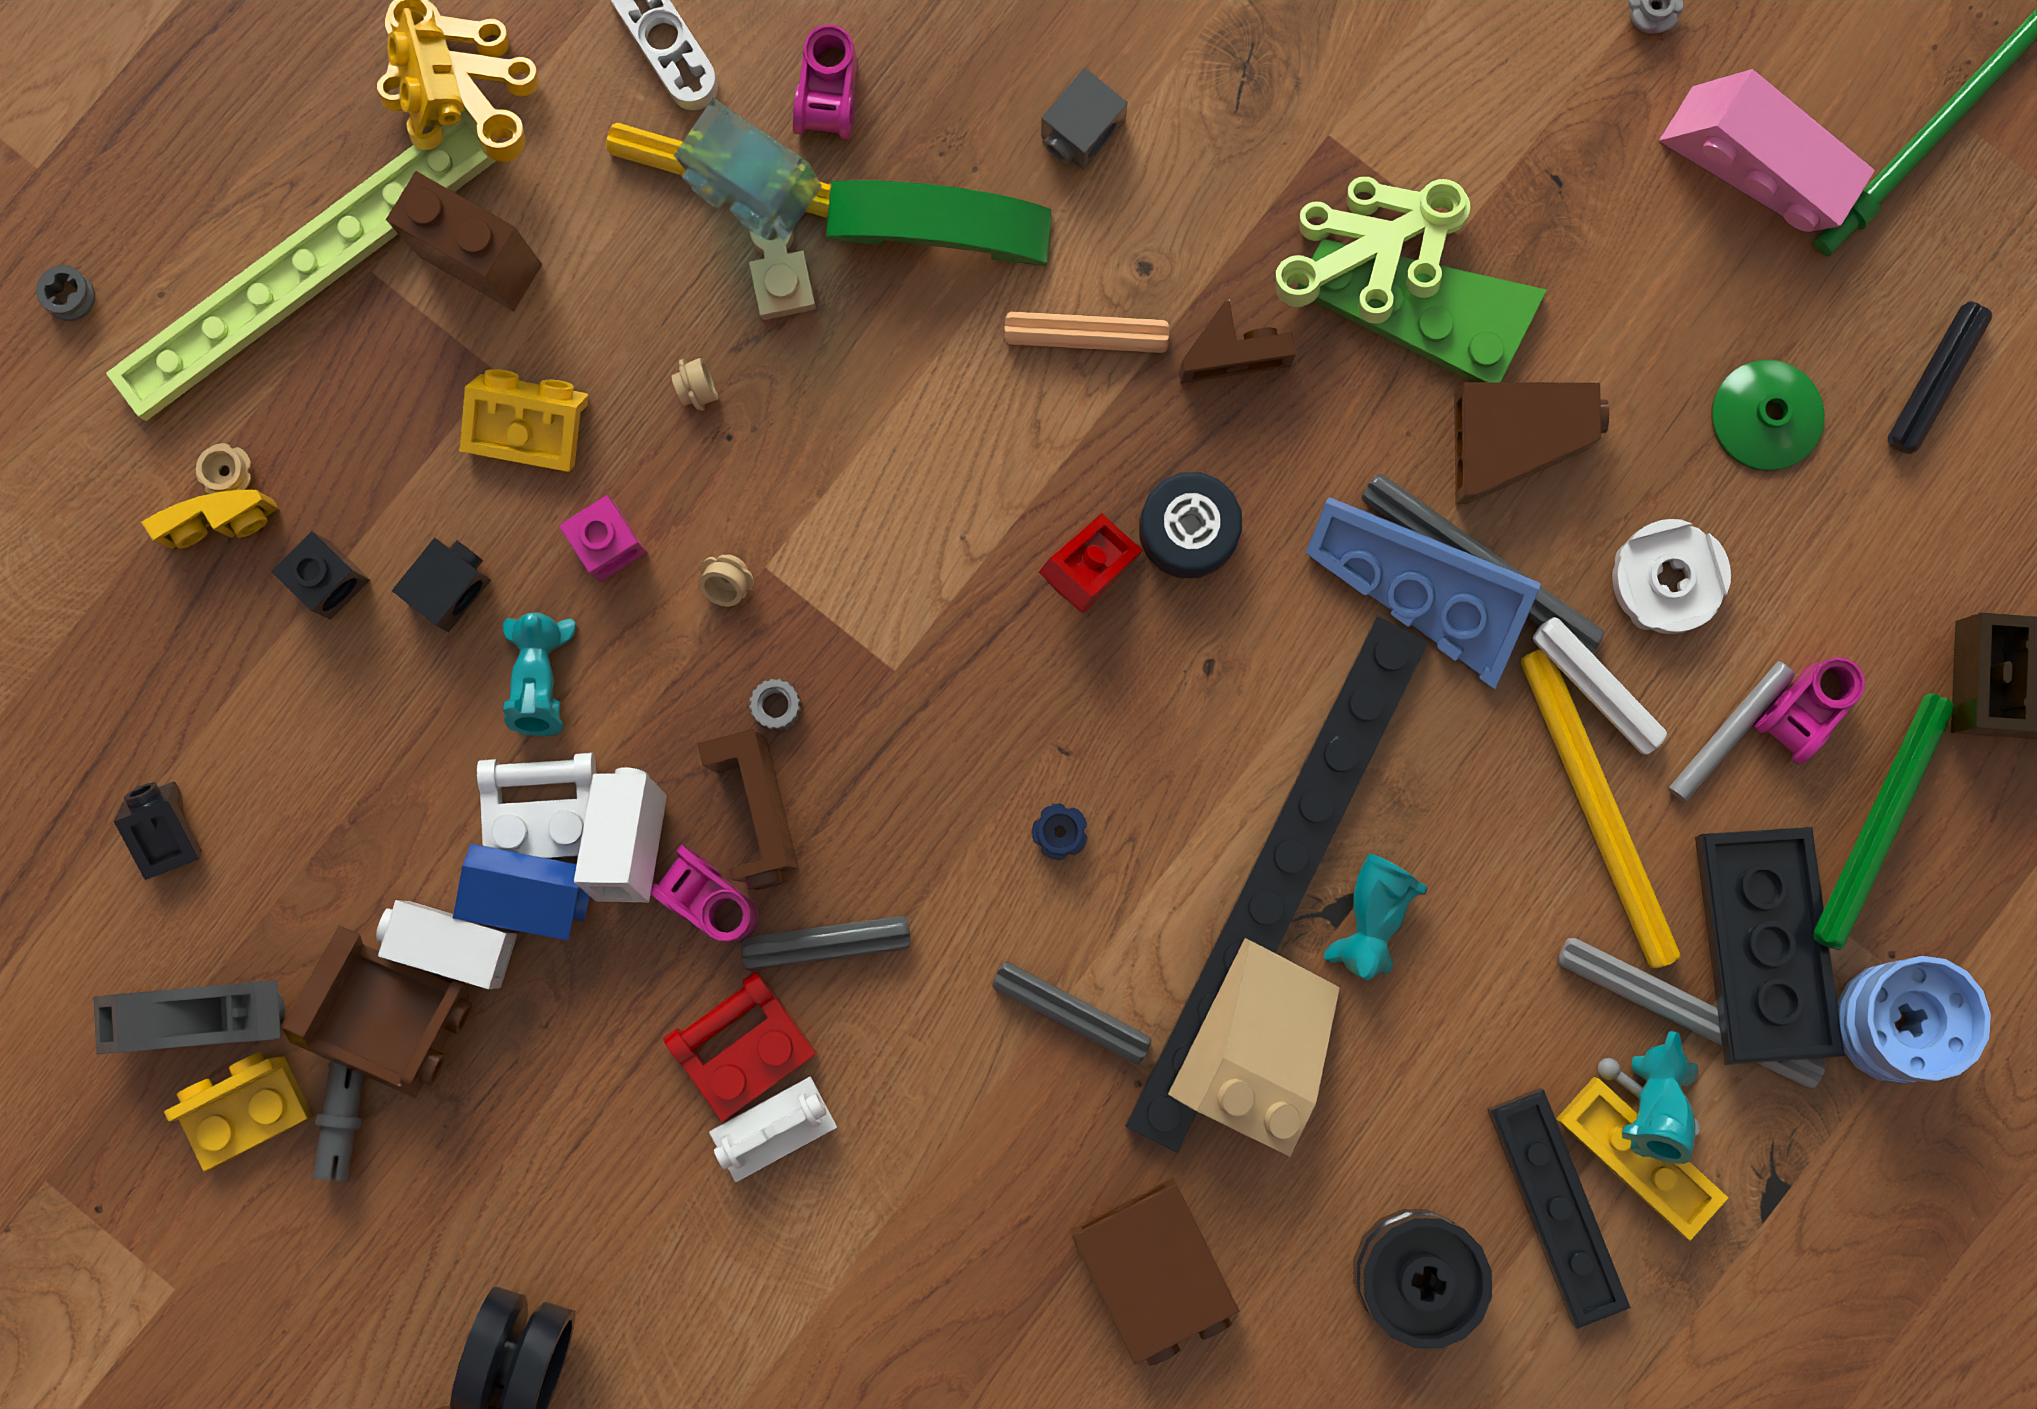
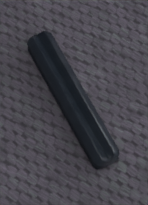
(1939, 377)

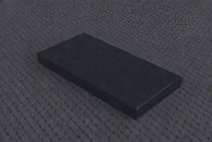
(1766, 965)

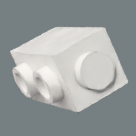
(620, 837)
(445, 945)

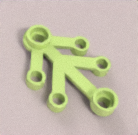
(1376, 239)

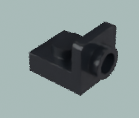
(156, 829)

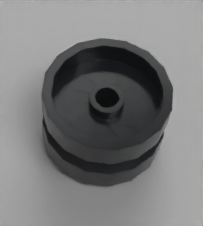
(1450, 1299)
(512, 1358)

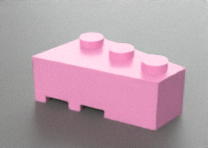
(1768, 150)

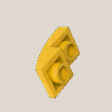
(227, 512)

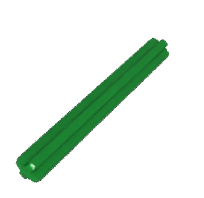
(1883, 821)

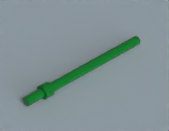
(1869, 201)

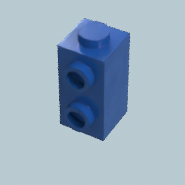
(519, 892)

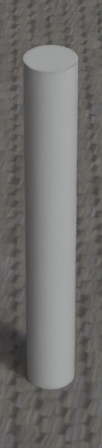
(1731, 731)

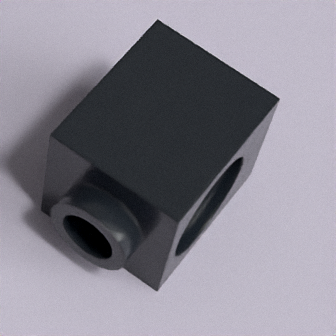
(320, 575)
(443, 583)

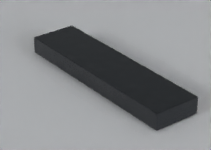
(1558, 1208)

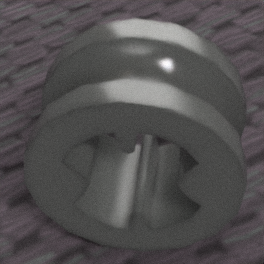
(77, 303)

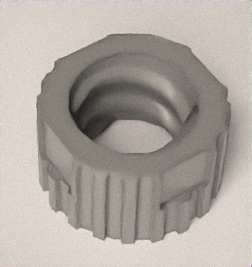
(779, 687)

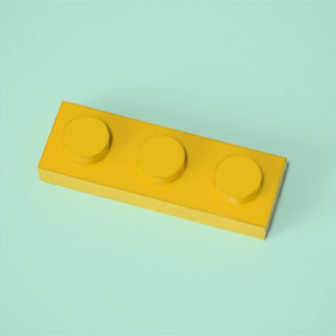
(1672, 1190)

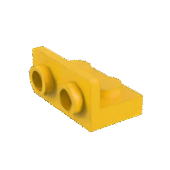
(522, 420)
(240, 1111)

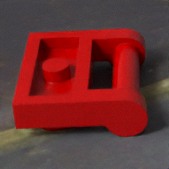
(749, 1063)

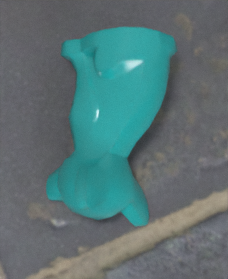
(531, 700)
(1379, 910)
(1665, 1116)

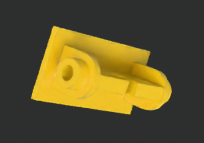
(418, 54)

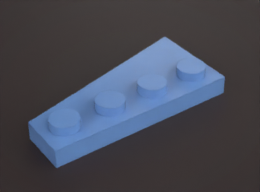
(1445, 593)

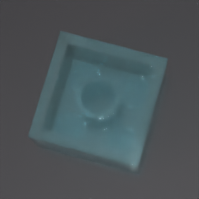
(749, 170)

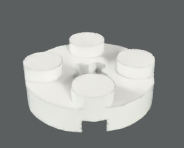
(1686, 548)

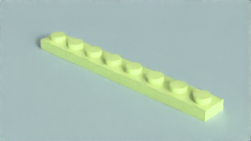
(289, 274)

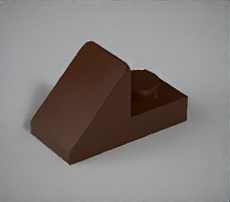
(1220, 355)

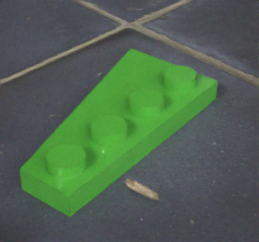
(1464, 327)

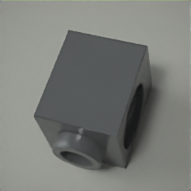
(1082, 120)

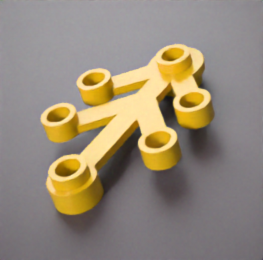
(490, 123)

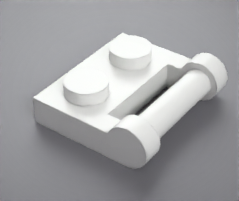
(535, 827)

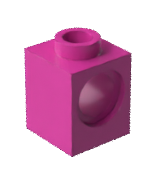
(603, 538)

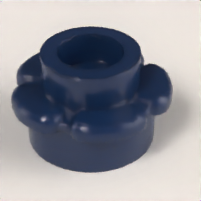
(1044, 831)

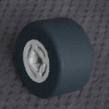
(1183, 543)

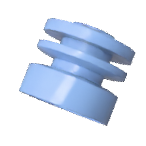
(1943, 1012)

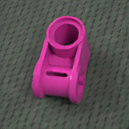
(826, 94)
(1804, 715)
(698, 890)

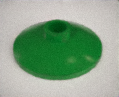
(1746, 429)

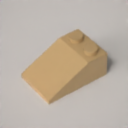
(1261, 1049)

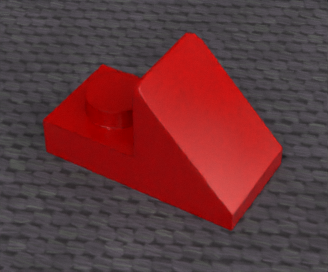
(1090, 563)

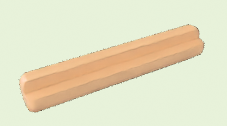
(1086, 332)

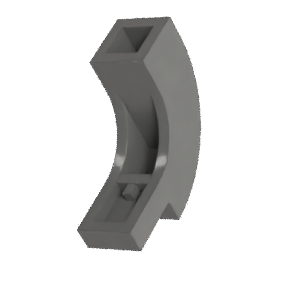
(188, 1017)

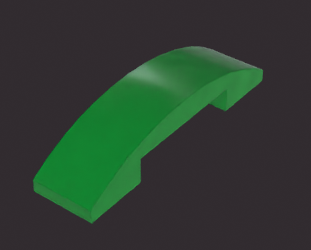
(940, 218)

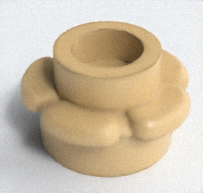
(694, 384)
(215, 458)
(725, 580)

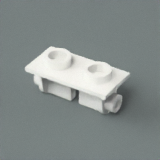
(772, 1129)

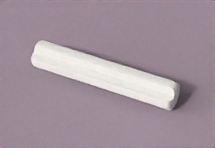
(1599, 686)

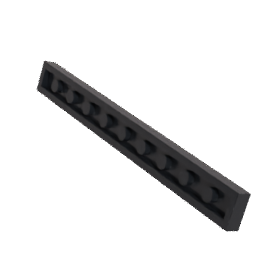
(1288, 854)

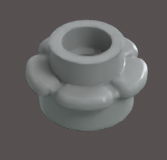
(1651, 20)

